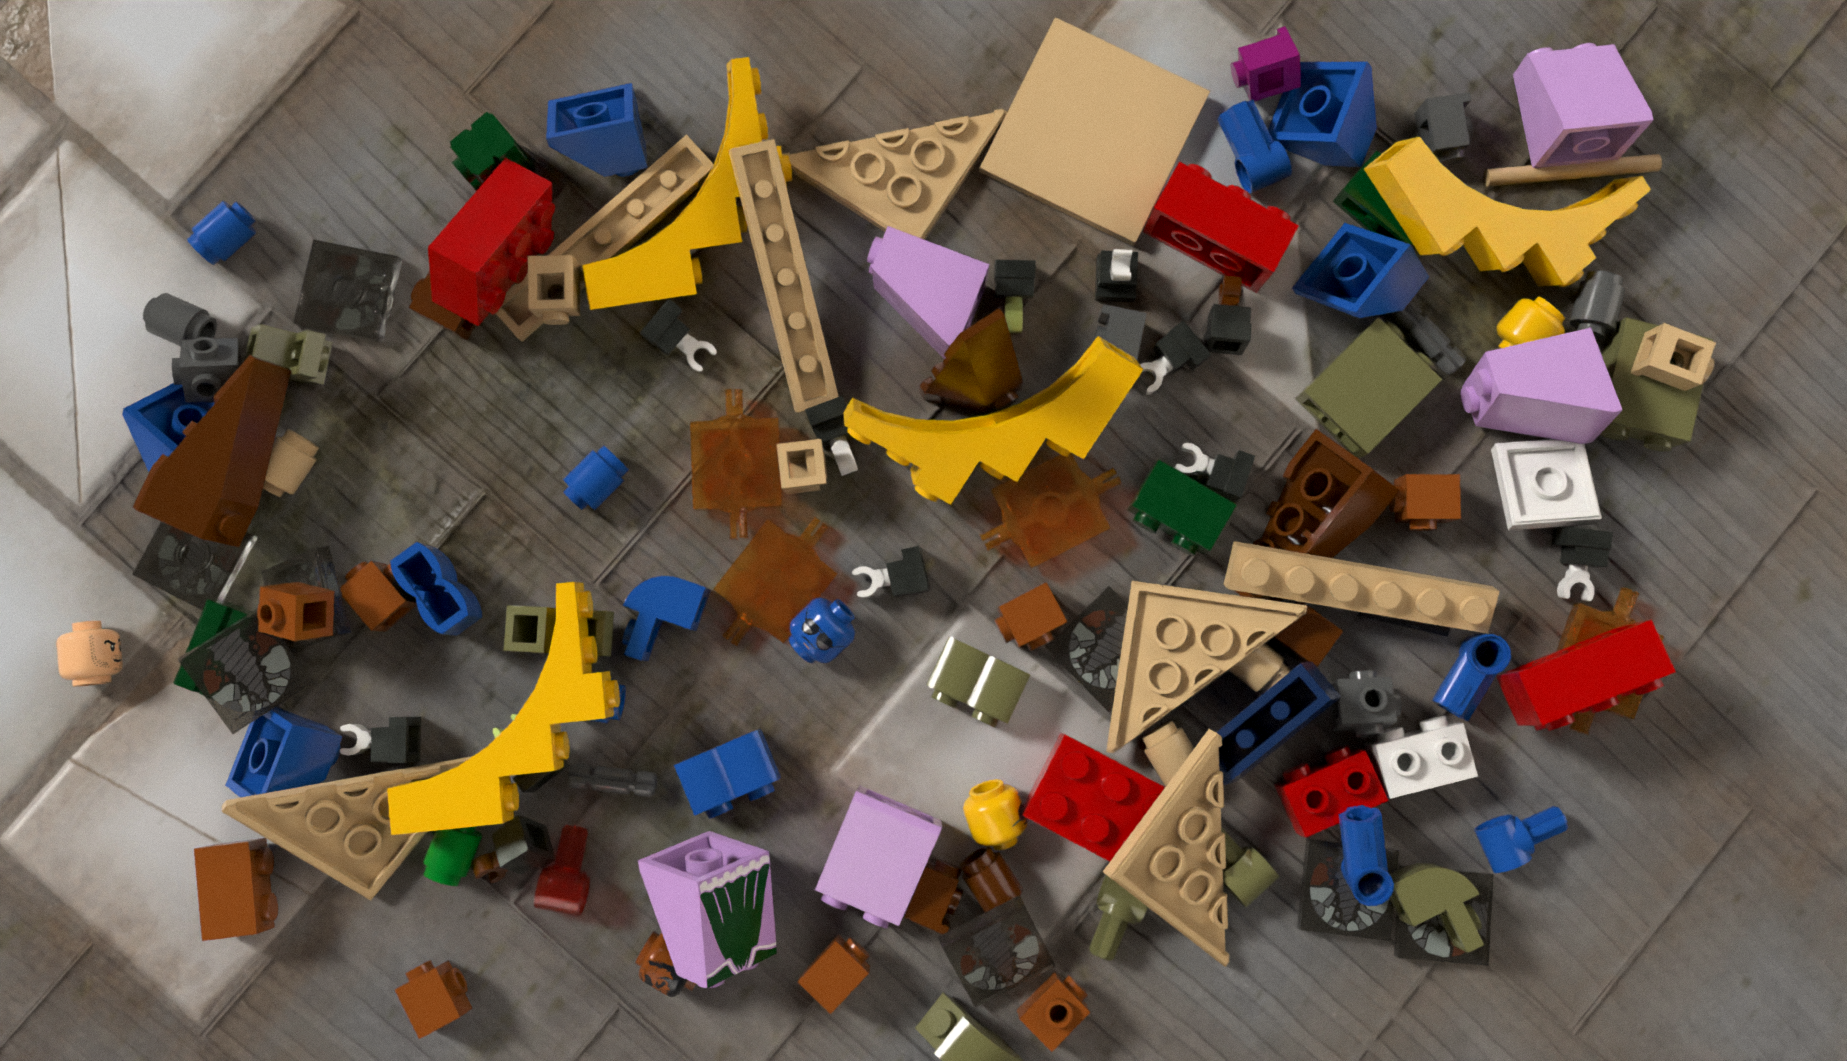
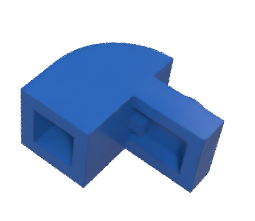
(660, 600)

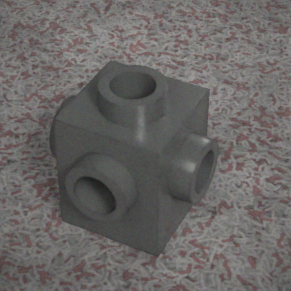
(205, 366)
(1365, 704)

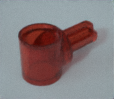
(564, 885)

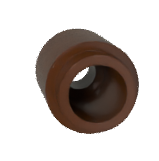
(990, 878)

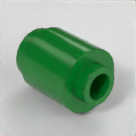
(451, 855)

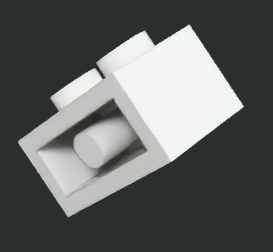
(1421, 758)

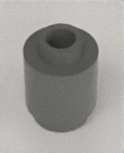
(1598, 303)
(177, 319)

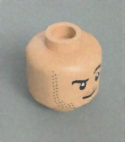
(89, 654)

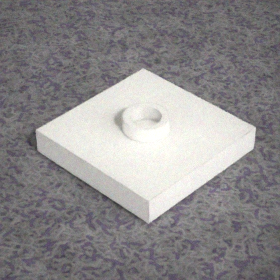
(1545, 484)

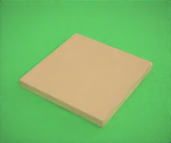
(1094, 131)

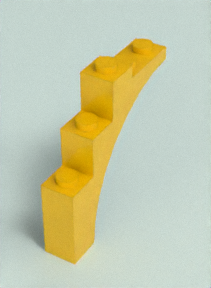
(1445, 214)
(664, 263)
(947, 451)
(481, 787)

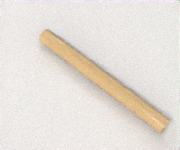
(1528, 174)

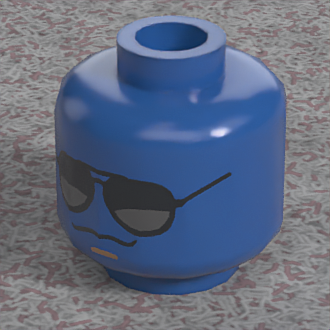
(822, 630)

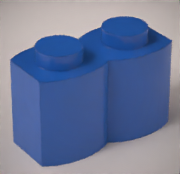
(432, 579)
(728, 773)

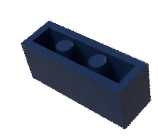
(1273, 720)

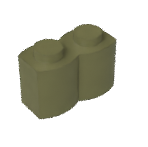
(977, 681)

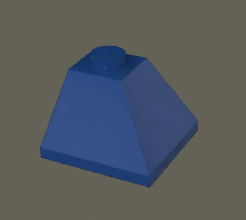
(1329, 115)
(599, 130)
(1363, 274)
(159, 421)
(283, 754)

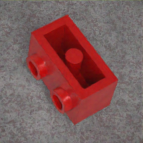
(1322, 792)

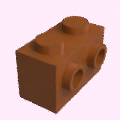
(235, 889)

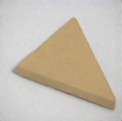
(901, 174)
(1179, 645)
(338, 824)
(1180, 853)

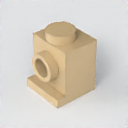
(545, 276)
(1688, 350)
(802, 466)

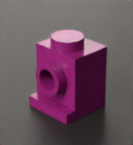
(1268, 66)

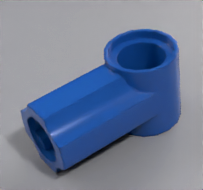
(1257, 157)
(1470, 680)
(1365, 854)

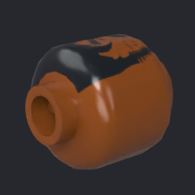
(658, 967)

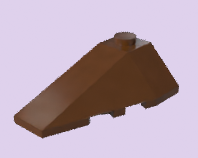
(977, 369)
(221, 465)
(1324, 502)

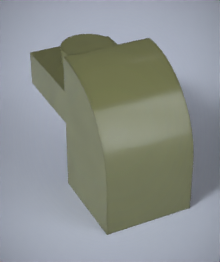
(301, 352)
(532, 629)
(1433, 890)
(959, 1036)

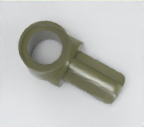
(1246, 872)
(1119, 910)

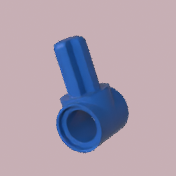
(1511, 841)

